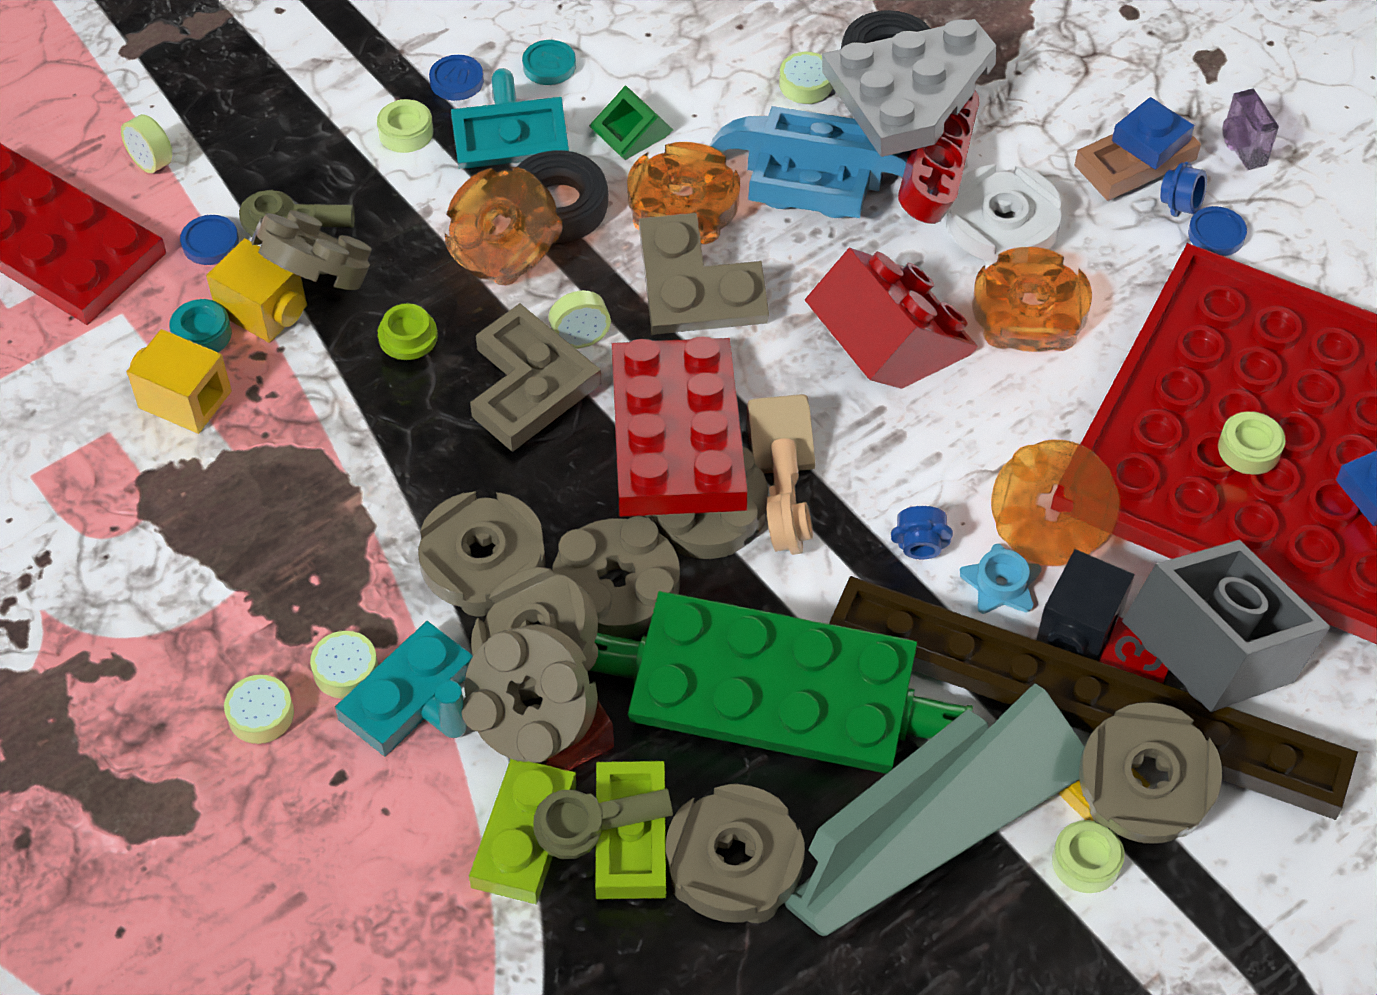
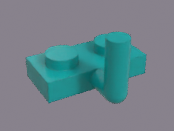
(508, 128)
(407, 687)

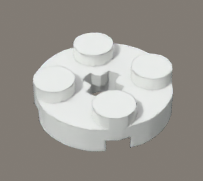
(1023, 192)

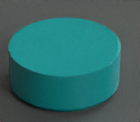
(202, 323)

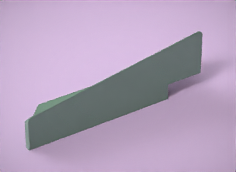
(936, 807)

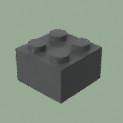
(1224, 624)

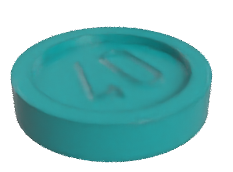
(549, 62)

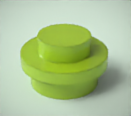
(407, 332)

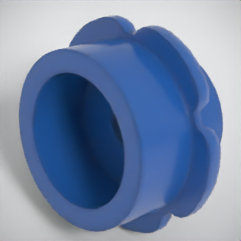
(1184, 189)
(922, 532)

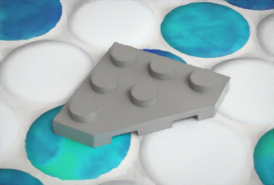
(910, 82)

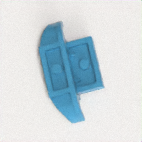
(808, 160)

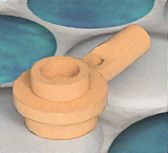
(787, 521)

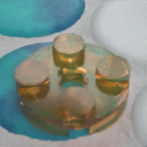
(690, 164)
(524, 241)
(1024, 326)
(1034, 472)

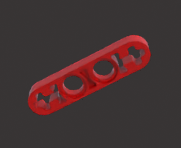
(943, 179)

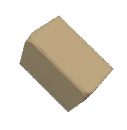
(778, 419)

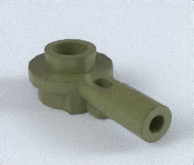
(280, 204)
(572, 821)

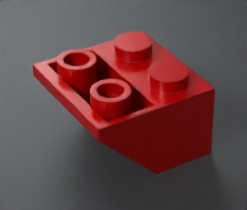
(889, 318)

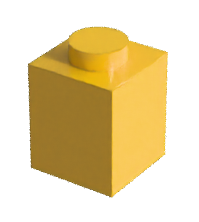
(256, 291)
(179, 380)

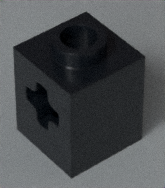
(1085, 605)

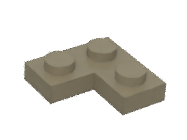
(688, 294)
(540, 381)

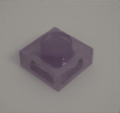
(1250, 129)

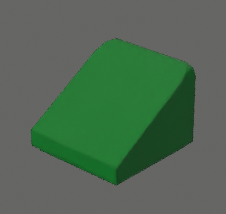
(629, 124)

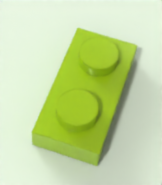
(509, 854)
(630, 856)

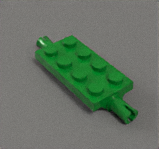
(774, 682)

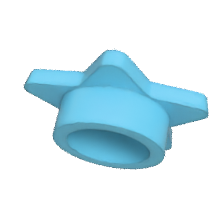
(1003, 564)

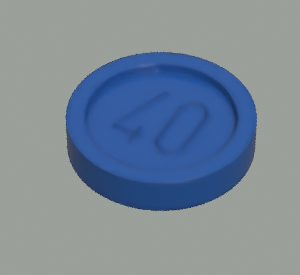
(456, 77)
(1217, 230)
(208, 239)

